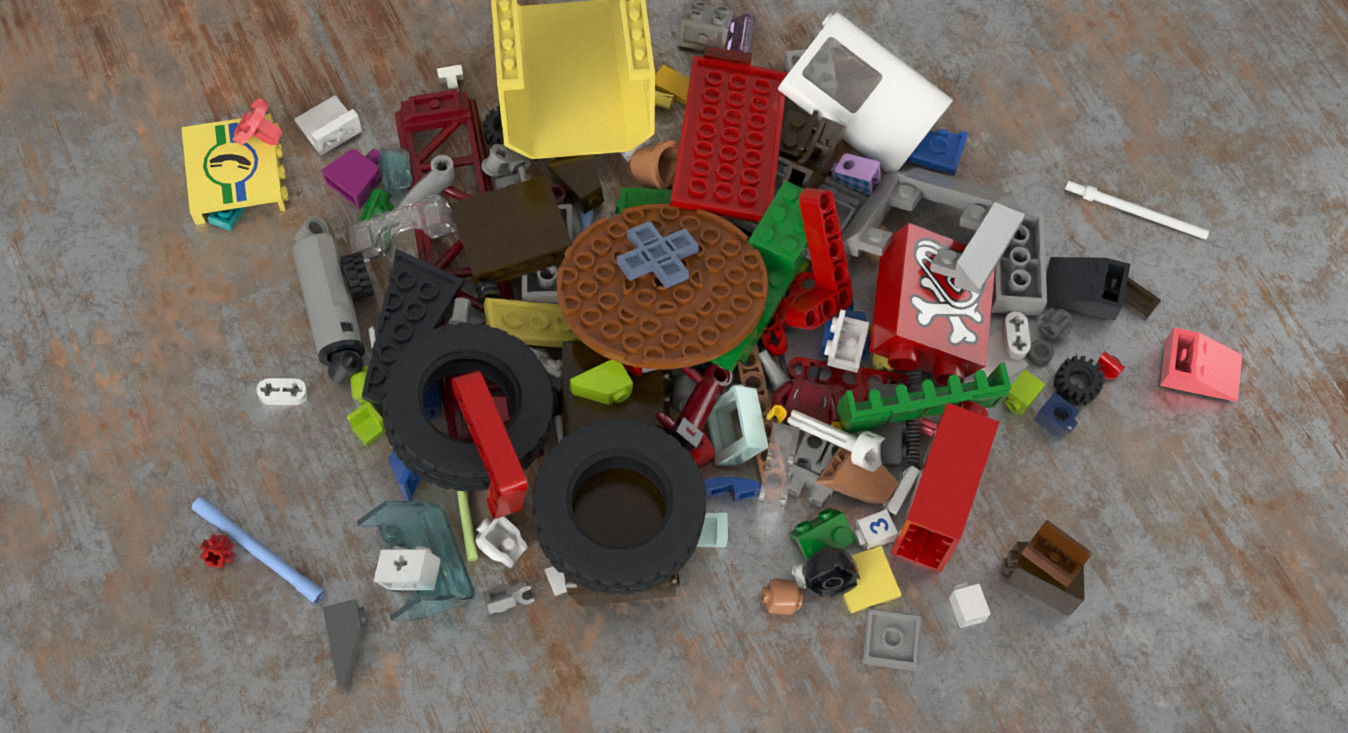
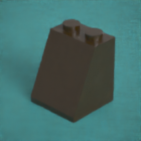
(1040, 585)

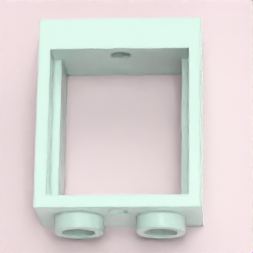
(754, 439)

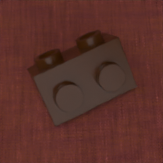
(1056, 553)

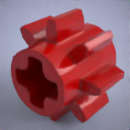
(217, 550)

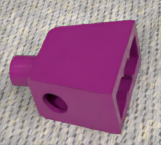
(354, 175)

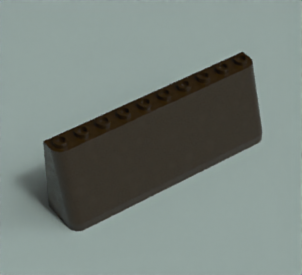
(616, 503)

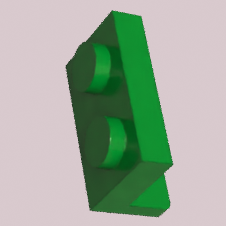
(826, 530)

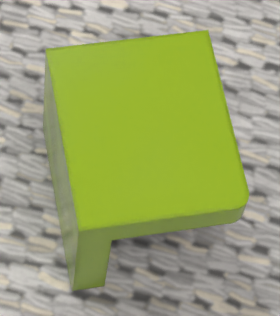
(366, 423)

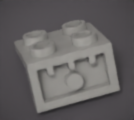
(705, 26)

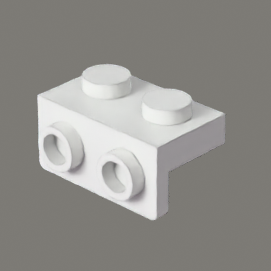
(848, 342)

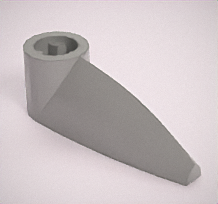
(431, 184)

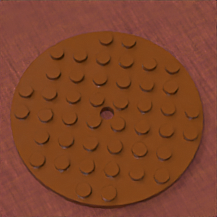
(662, 325)

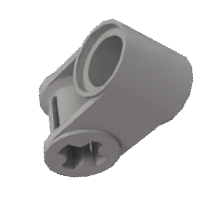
(504, 161)

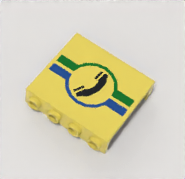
(230, 174)

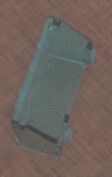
(424, 525)

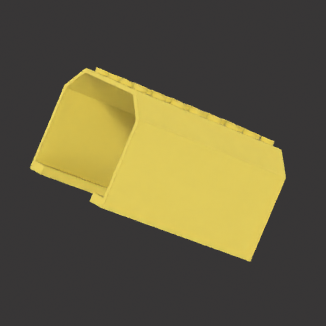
(574, 76)

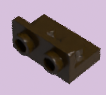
(797, 134)

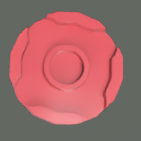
(257, 125)

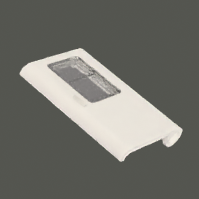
(867, 90)

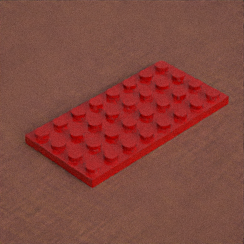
(729, 139)

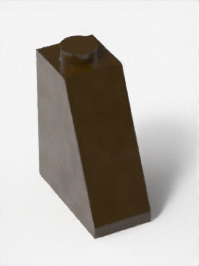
(579, 179)

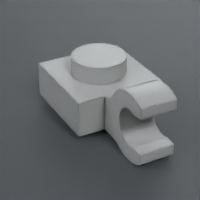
(504, 597)

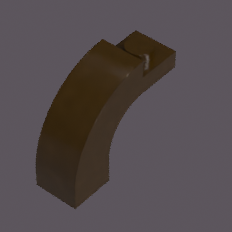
(819, 158)

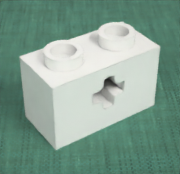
(407, 569)

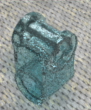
(395, 171)

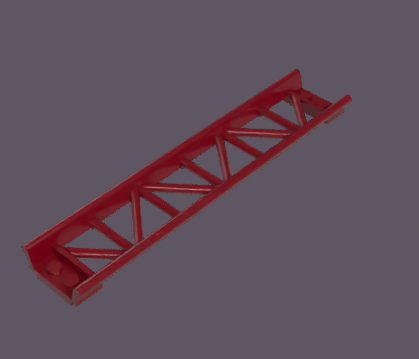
(447, 111)

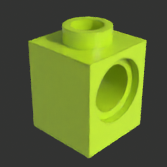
(1023, 392)

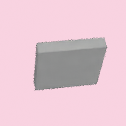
(891, 639)

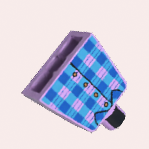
(857, 173)

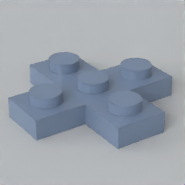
(657, 254)

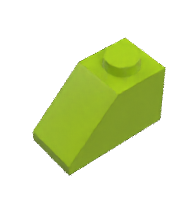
(603, 383)

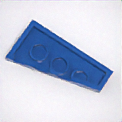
(939, 151)

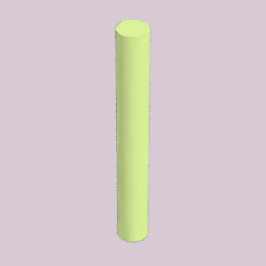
(467, 526)

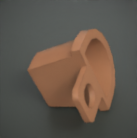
(655, 164)

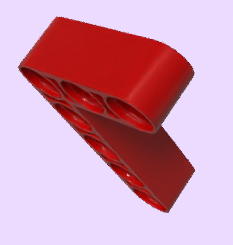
(827, 260)
(507, 478)

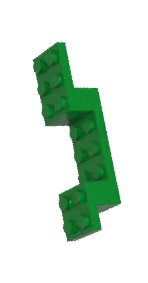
(783, 248)

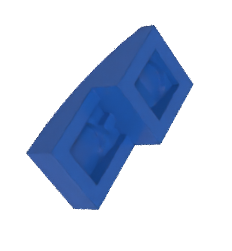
(739, 487)

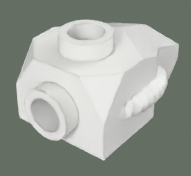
(500, 540)

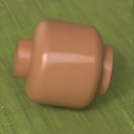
(782, 596)

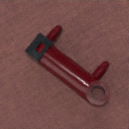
(699, 405)

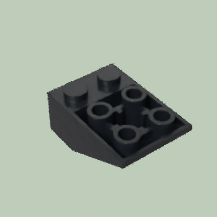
(1087, 285)

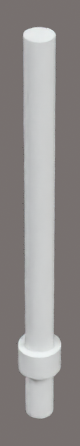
(1090, 193)

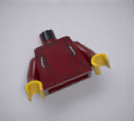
(805, 397)

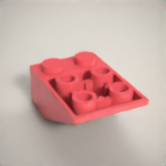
(1200, 365)

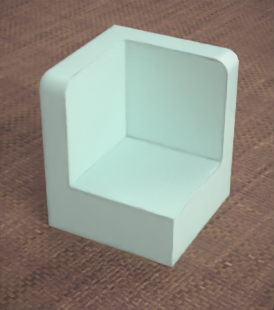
(714, 530)

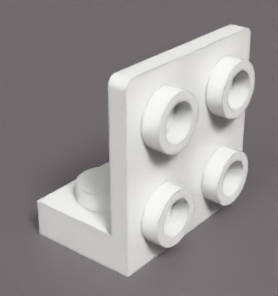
(329, 125)

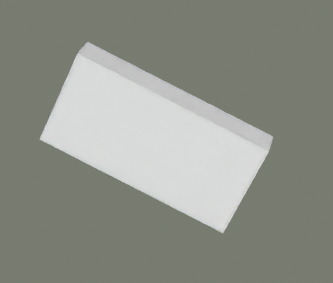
(905, 481)

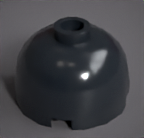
(830, 571)

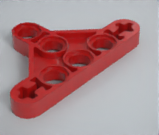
(780, 324)
(836, 383)

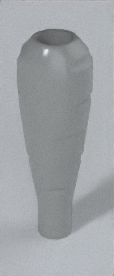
(774, 372)

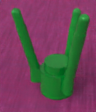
(376, 205)

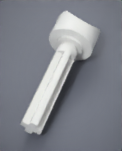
(864, 448)

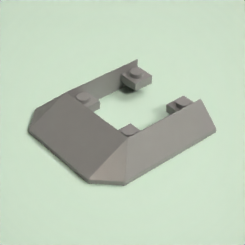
(987, 211)

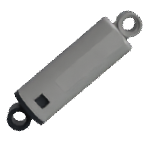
(328, 300)

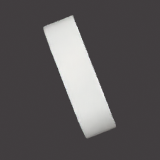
(1010, 336)
(283, 389)

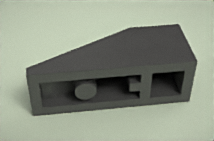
(345, 635)

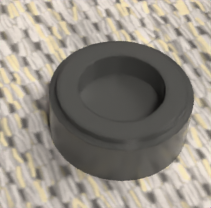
(1040, 352)

